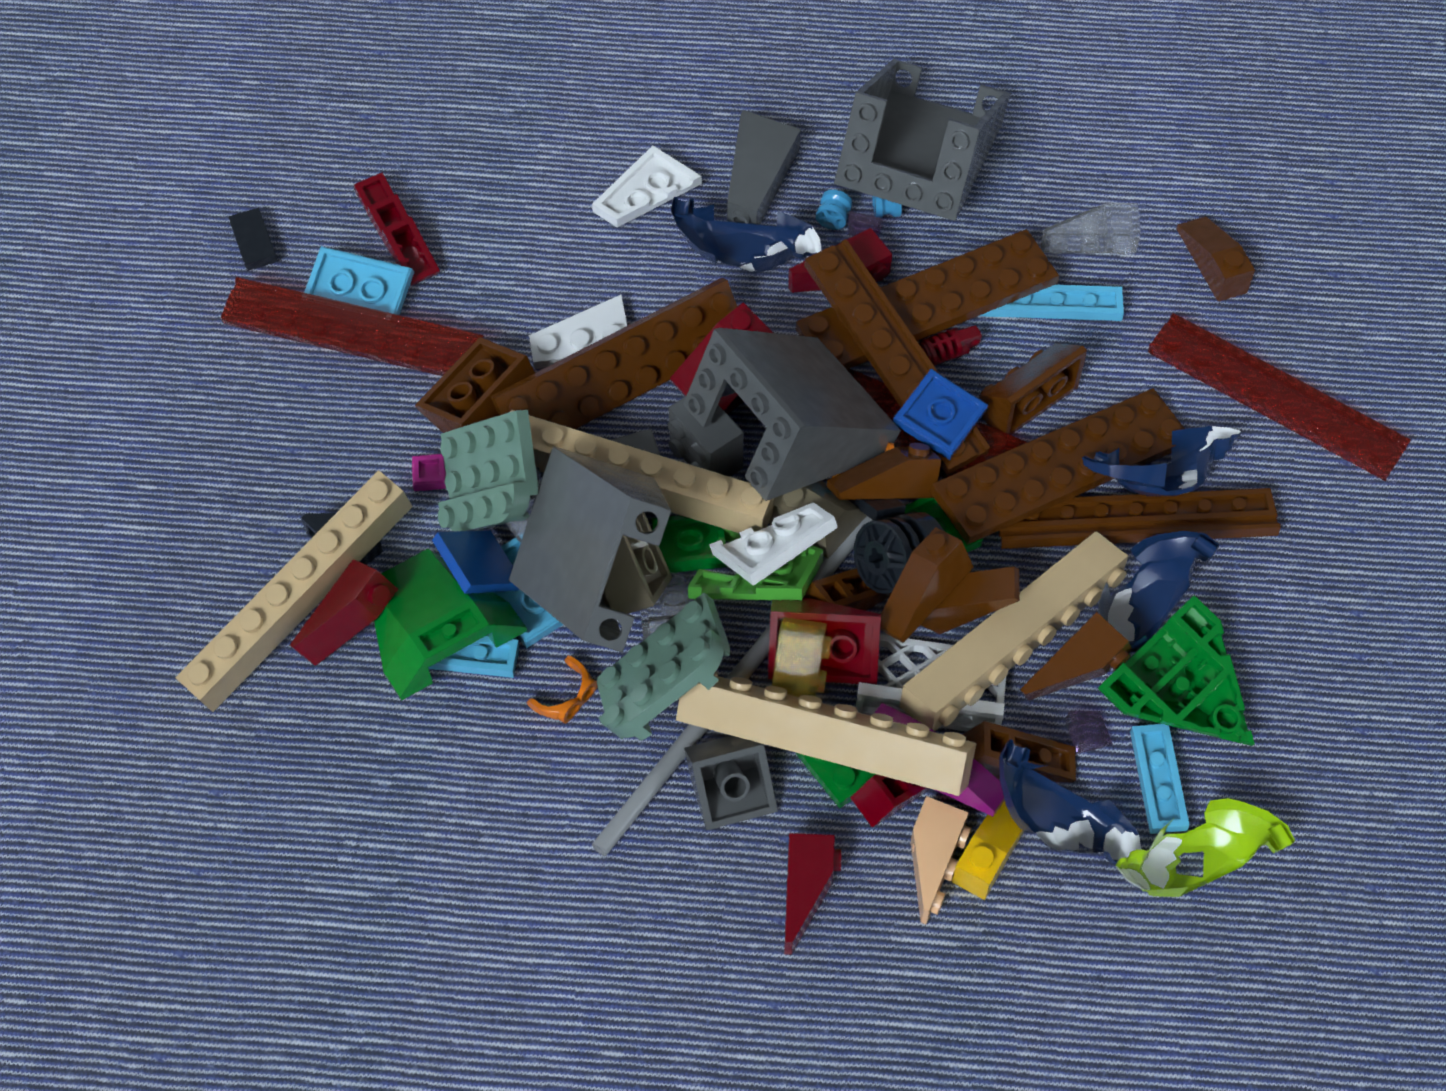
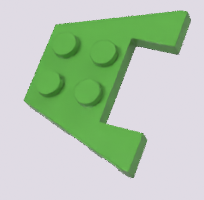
(785, 583)

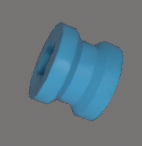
(884, 207)
(833, 209)

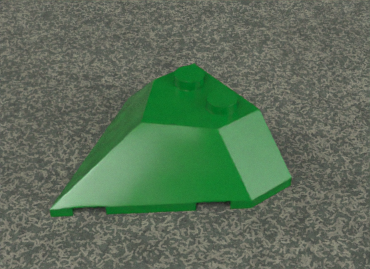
(1183, 678)

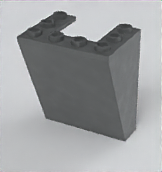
(916, 147)
(808, 401)
(575, 538)

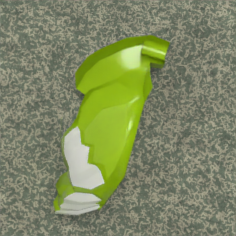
(1227, 840)

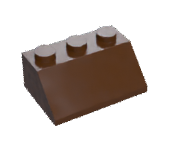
(1033, 387)
(465, 389)

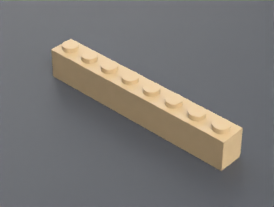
(687, 488)
(294, 591)
(1013, 633)
(831, 733)

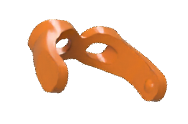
(568, 709)

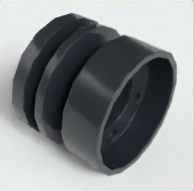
(886, 545)

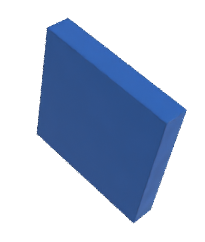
(940, 414)
(475, 561)

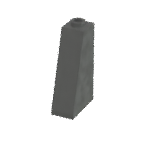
(760, 165)

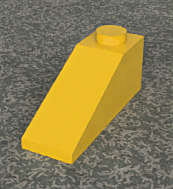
(987, 853)

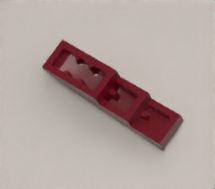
(396, 227)

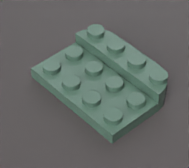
(488, 473)
(663, 669)

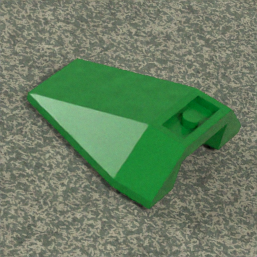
(434, 620)

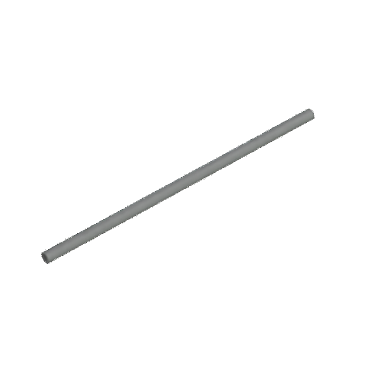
(692, 734)

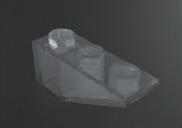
(1097, 230)

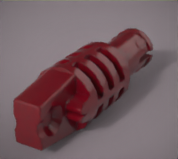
(950, 344)

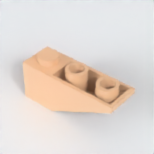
(933, 844)

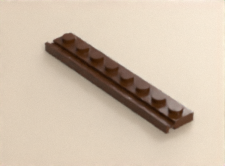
(881, 334)
(1141, 516)

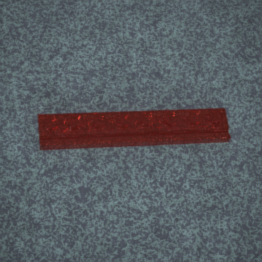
(345, 327)
(1279, 396)

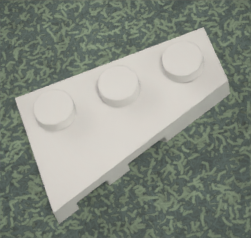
(644, 186)
(576, 332)
(766, 550)

